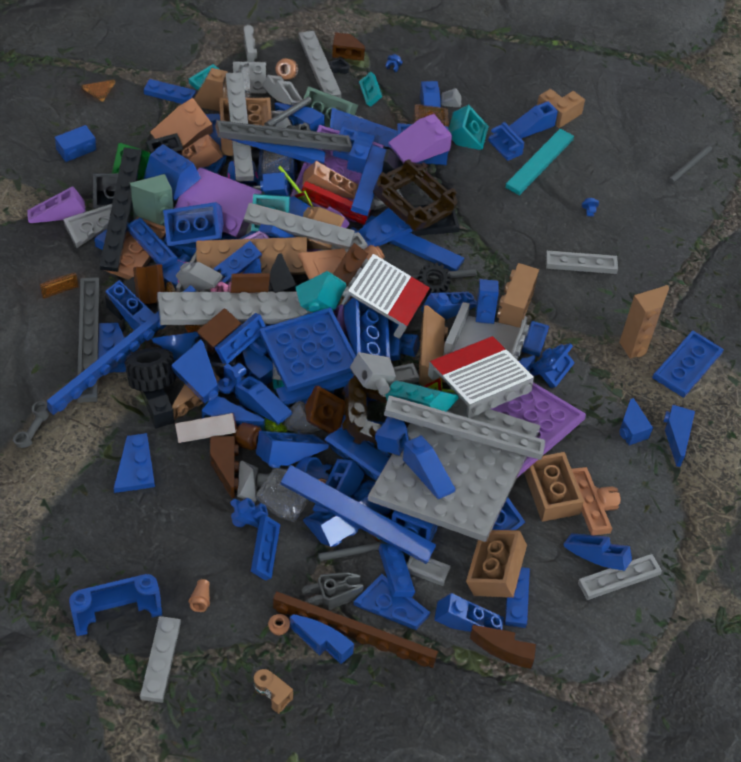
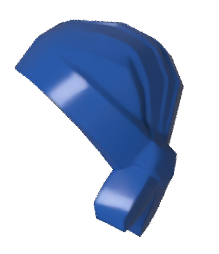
(314, 467)

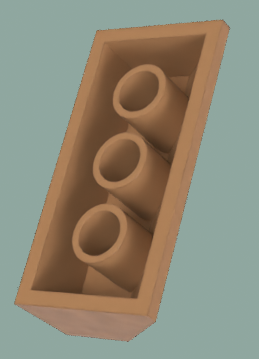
(642, 321)
(431, 342)

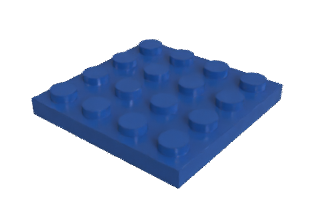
(308, 349)

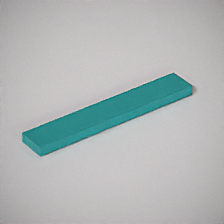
(539, 161)

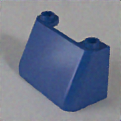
(137, 589)

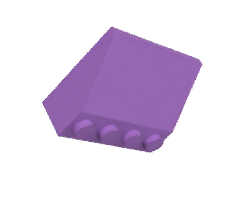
(228, 193)

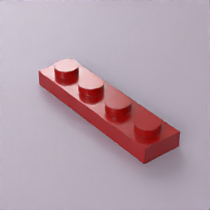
(327, 198)

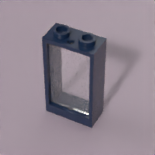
(271, 161)

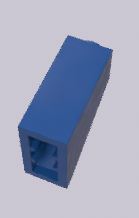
(197, 373)

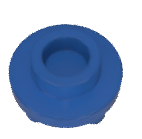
(394, 60)
(590, 205)

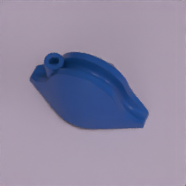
(177, 344)

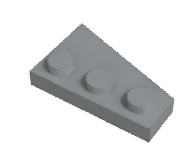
(87, 224)

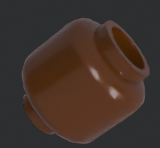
(247, 436)

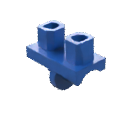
(232, 377)
(247, 512)

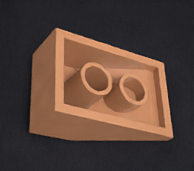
(186, 121)

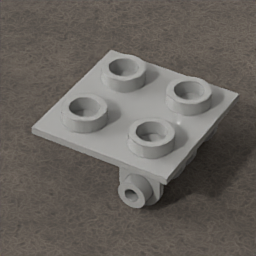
(257, 75)

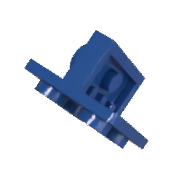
(553, 364)

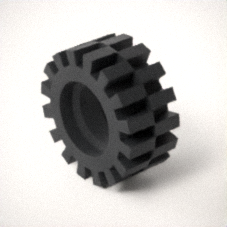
(436, 271)

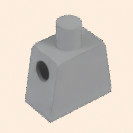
(374, 372)

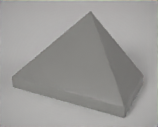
(247, 481)

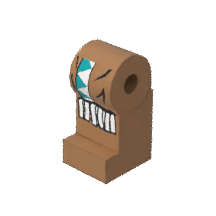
(274, 688)

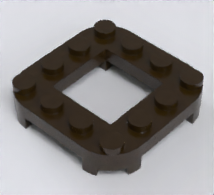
(418, 217)
(356, 411)

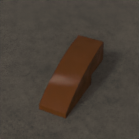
(504, 646)

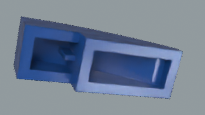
(599, 550)
(322, 637)

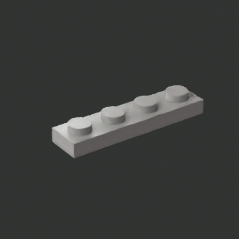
(581, 262)
(613, 579)
(160, 659)

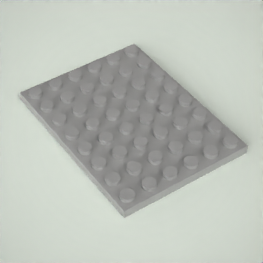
(477, 470)

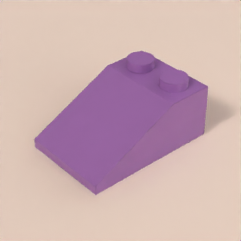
(422, 140)

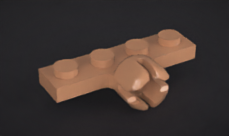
(596, 502)

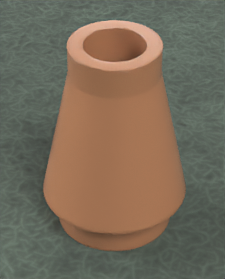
(200, 597)

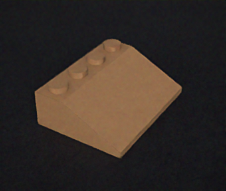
(257, 112)

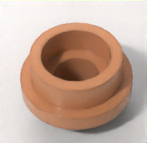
(279, 630)

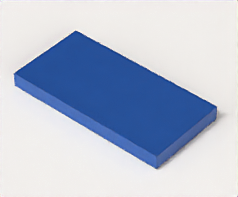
(688, 363)

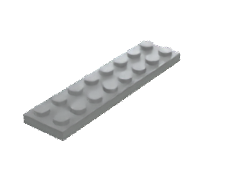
(201, 307)

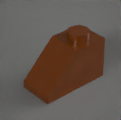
(347, 47)

